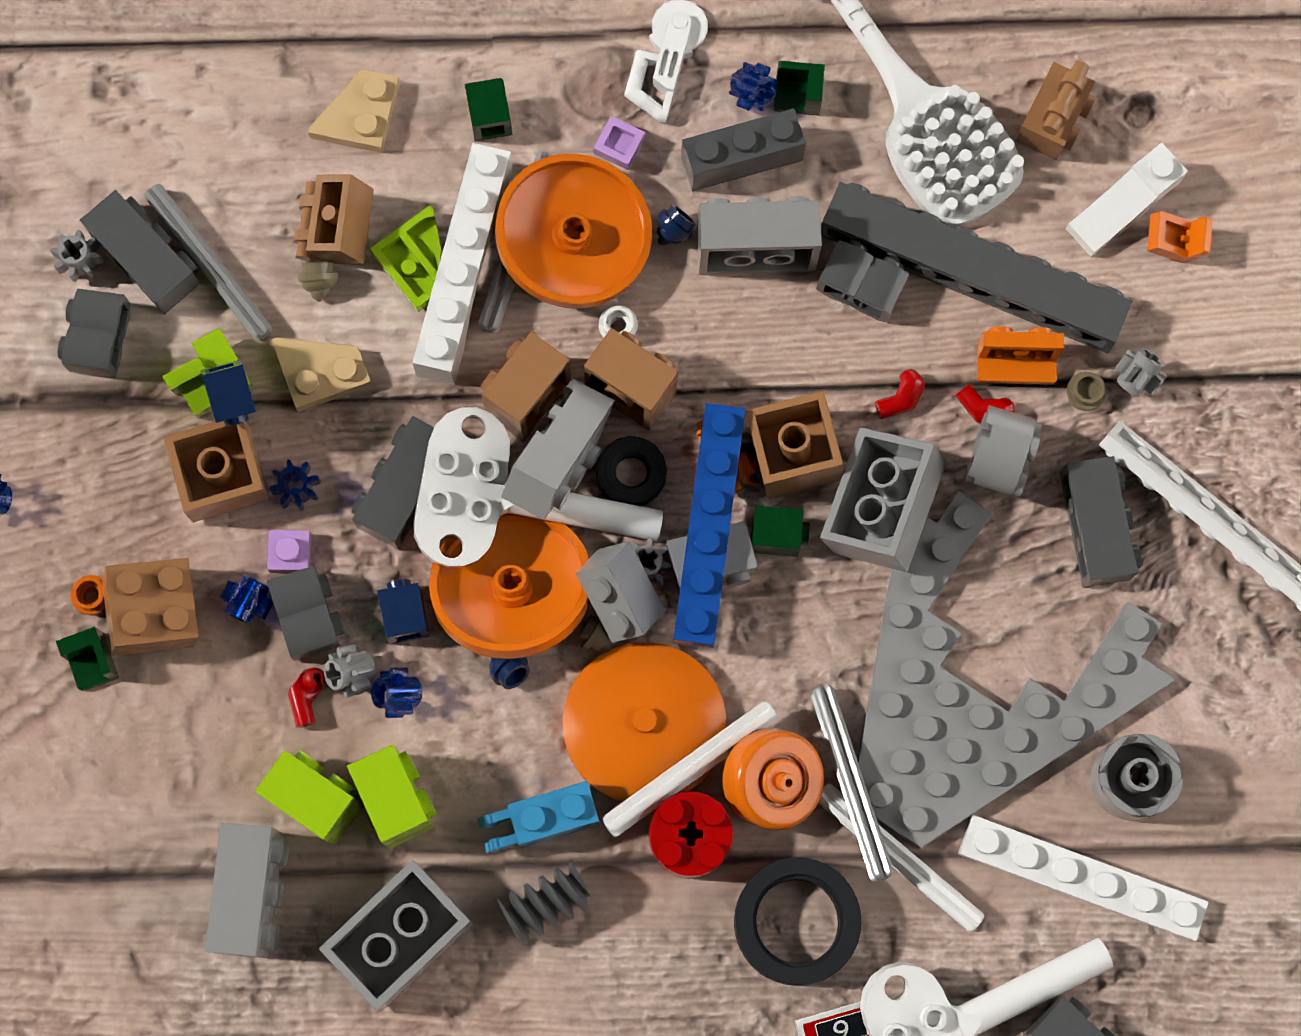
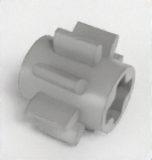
(71, 245)
(1140, 372)
(649, 552)
(349, 670)

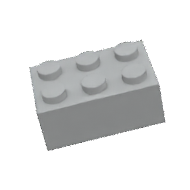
(758, 236)
(883, 499)
(246, 891)
(395, 936)

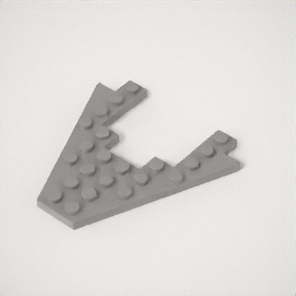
(943, 748)

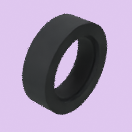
(847, 914)

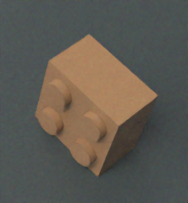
(632, 377)
(526, 385)
(795, 444)
(216, 469)
(149, 606)

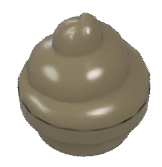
(318, 278)

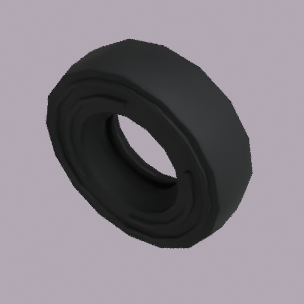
(636, 448)

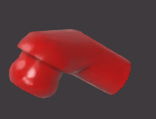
(906, 397)
(977, 406)
(303, 693)

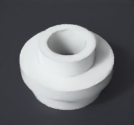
(618, 313)

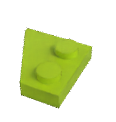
(412, 257)

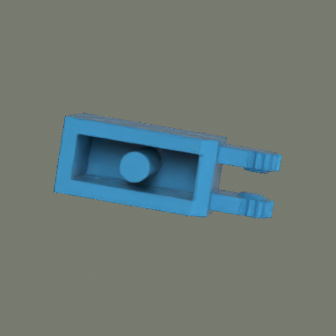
(544, 817)

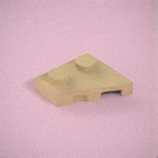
(359, 113)
(320, 370)

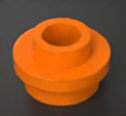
(79, 591)

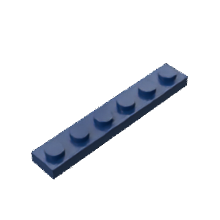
(709, 525)

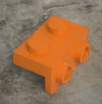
(1019, 356)

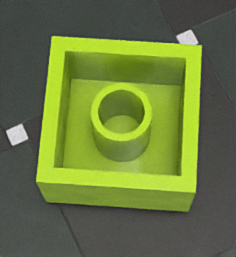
(391, 795)
(308, 797)

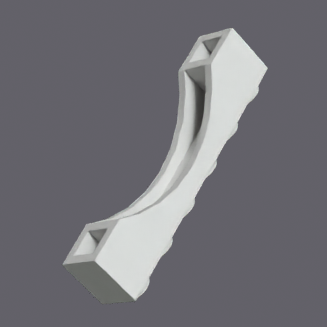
(458, 273)

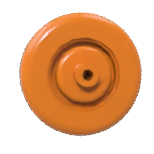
(773, 779)

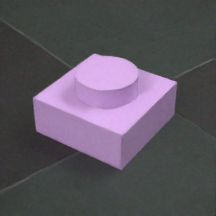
(619, 142)
(288, 550)

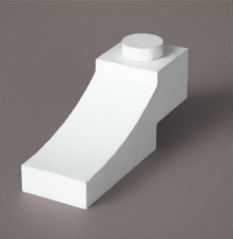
(1127, 199)

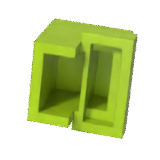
(187, 379)

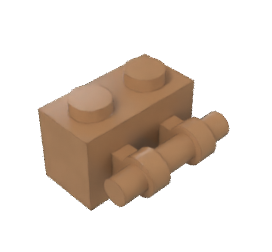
(1056, 109)
(334, 219)

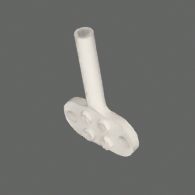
(465, 487)
(925, 1010)

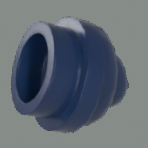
(674, 226)
(509, 672)

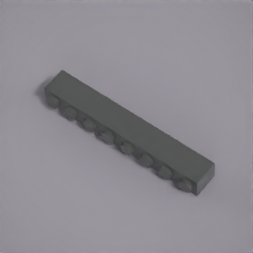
(977, 267)

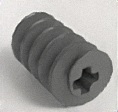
(546, 903)

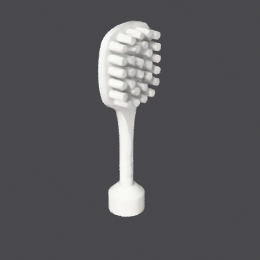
(941, 138)

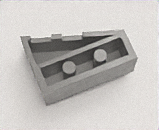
(560, 453)

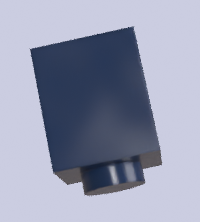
(228, 393)
(403, 611)

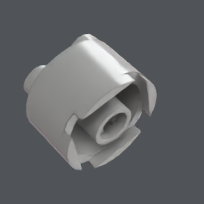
(1003, 451)
(1159, 777)

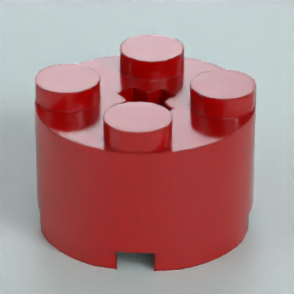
(707, 817)

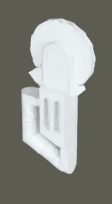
(676, 31)

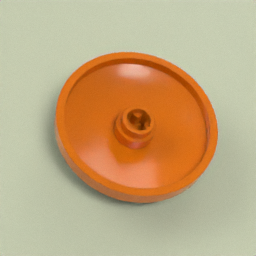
(573, 230)
(517, 594)
(639, 716)

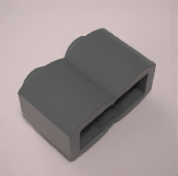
(862, 280)
(95, 333)
(305, 612)

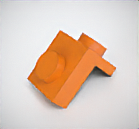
(1178, 237)

